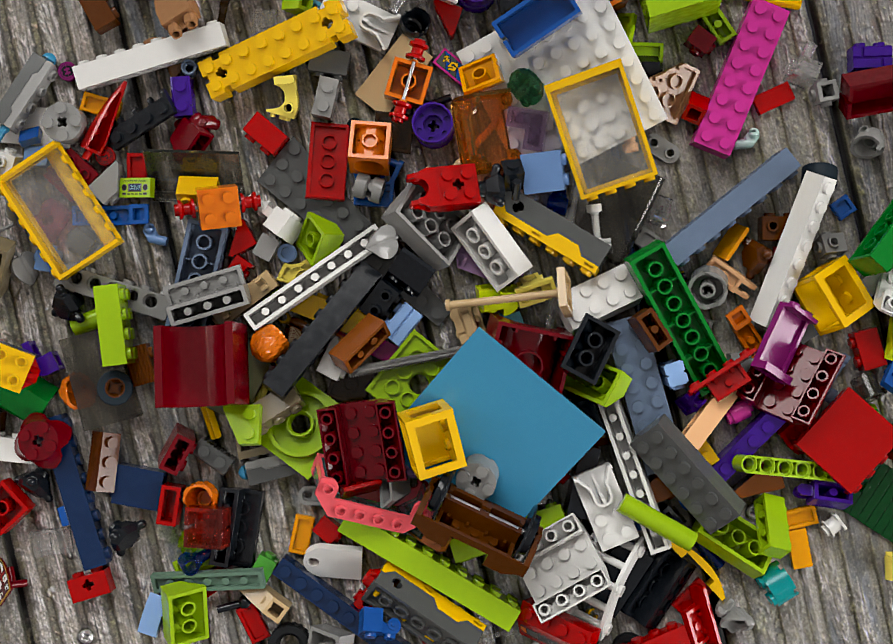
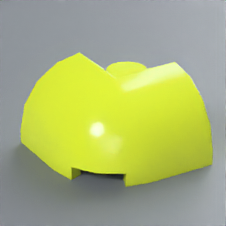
(487, 290)

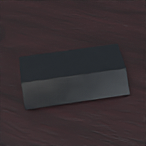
(245, 525)
(658, 588)

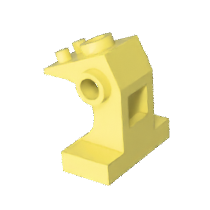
(289, 86)
(533, 283)

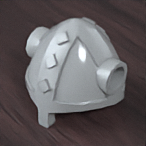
(866, 142)

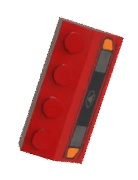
(558, 630)

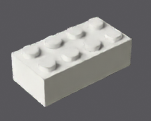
(491, 246)
(601, 297)

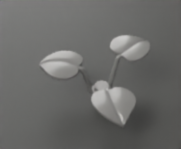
(384, 242)
(24, 264)

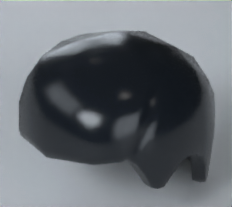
(415, 22)

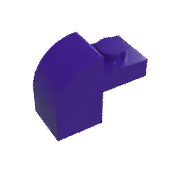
(48, 363)

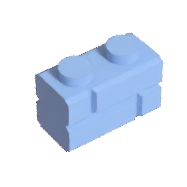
(402, 323)
(673, 374)

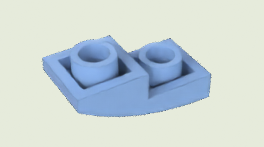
(151, 616)

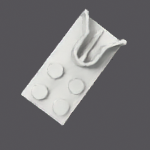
(372, 24)
(600, 499)

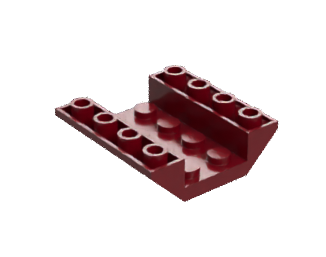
(798, 403)
(362, 441)

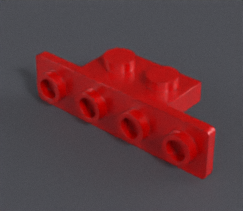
(727, 379)
(700, 618)

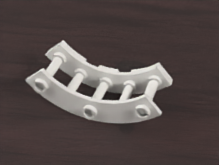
(617, 588)

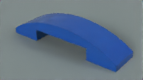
(128, 214)

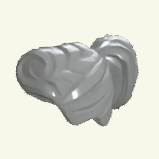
(733, 617)

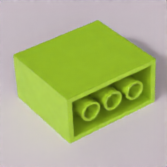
(670, 13)

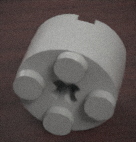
(54, 120)
(714, 295)
(486, 476)

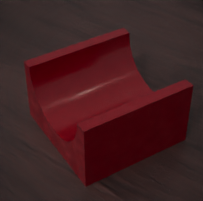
(535, 346)
(201, 366)

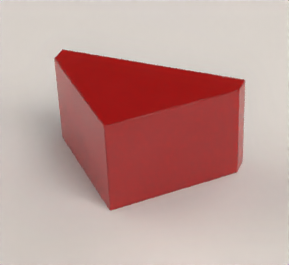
(449, 16)
(243, 240)

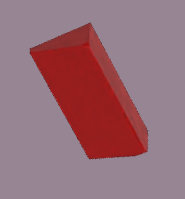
(359, 488)

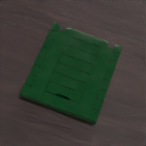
(874, 502)

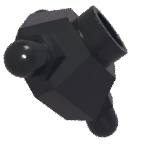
(493, 187)
(67, 305)
(36, 483)
(124, 534)

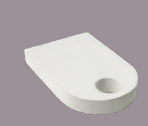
(334, 560)

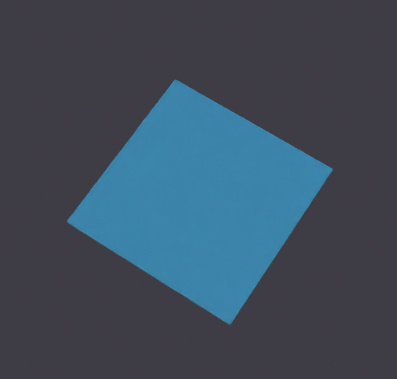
(511, 419)

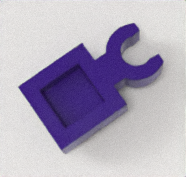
(689, 404)

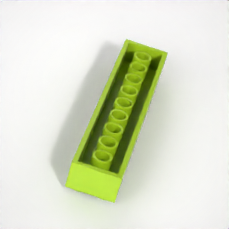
(437, 572)

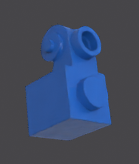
(372, 624)

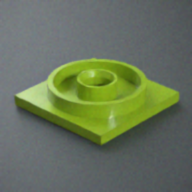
(396, 383)
(295, 448)

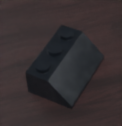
(589, 350)

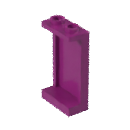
(782, 341)

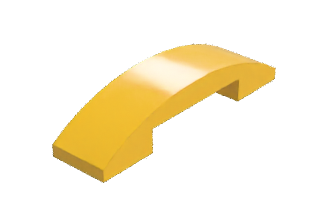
(713, 582)

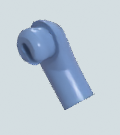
(152, 235)

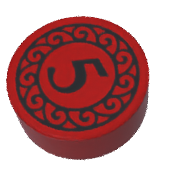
(107, 157)

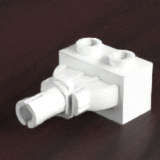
(280, 222)

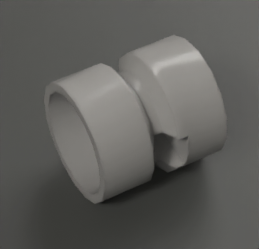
(369, 188)

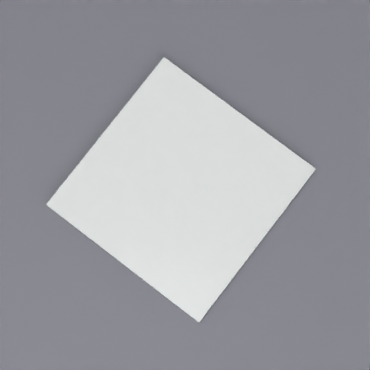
(576, 47)

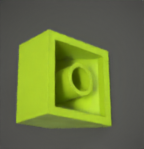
(318, 238)

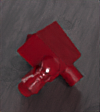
(193, 132)

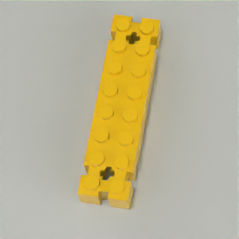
(277, 50)

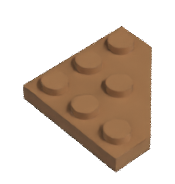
(674, 88)

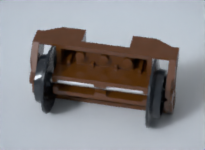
(479, 525)

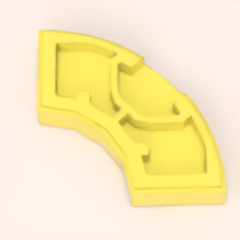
(291, 271)

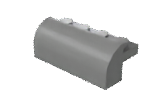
(206, 295)

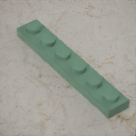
(214, 579)

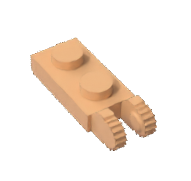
(735, 278)

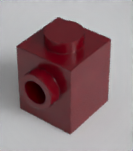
(700, 42)

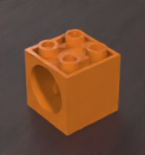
(370, 147)

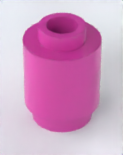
(738, 412)

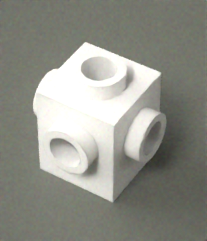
(9, 159)

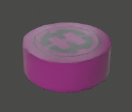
(65, 71)

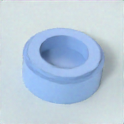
(287, 253)

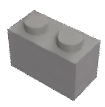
(326, 98)

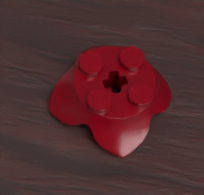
(55, 435)

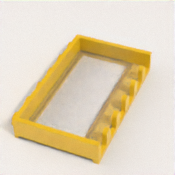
(58, 211)

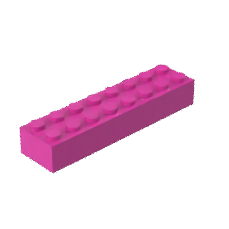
(740, 77)

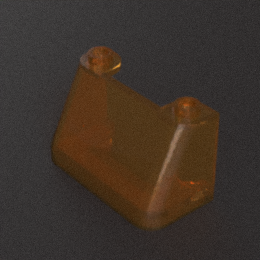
(483, 129)

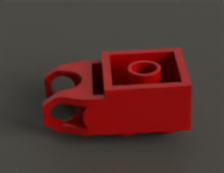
(439, 188)

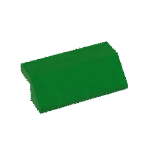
(29, 400)

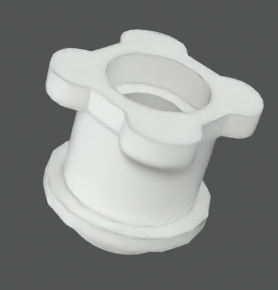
(832, 525)

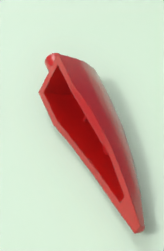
(101, 126)

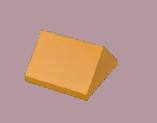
(480, 74)

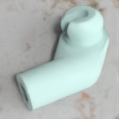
(748, 141)

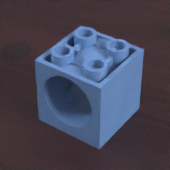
(545, 171)

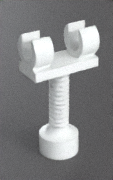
(593, 210)

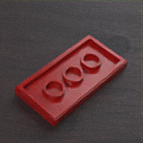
(327, 161)

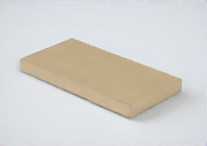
(374, 86)

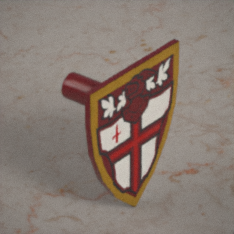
(8, 581)

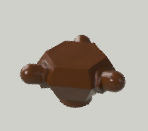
(755, 257)

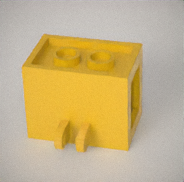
(833, 295)
(431, 438)

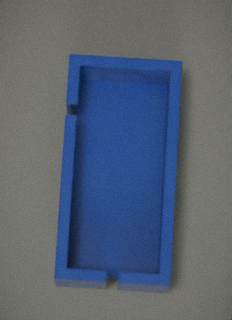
(533, 22)

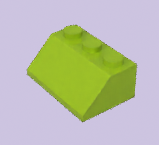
(608, 389)
(184, 612)

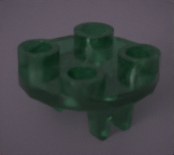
(526, 86)

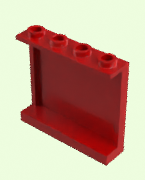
(847, 440)

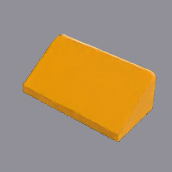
(730, 242)

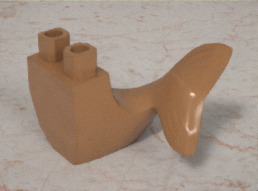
(176, 18)

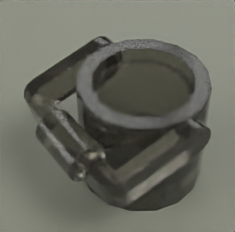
(868, 387)

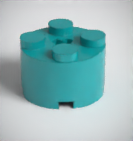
(777, 585)

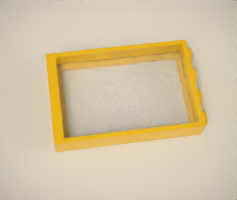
(601, 130)

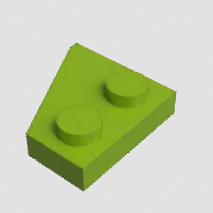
(245, 423)

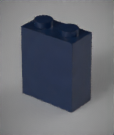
(138, 486)

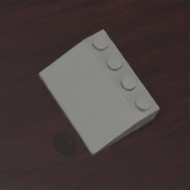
(424, 231)

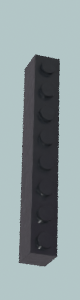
(322, 330)

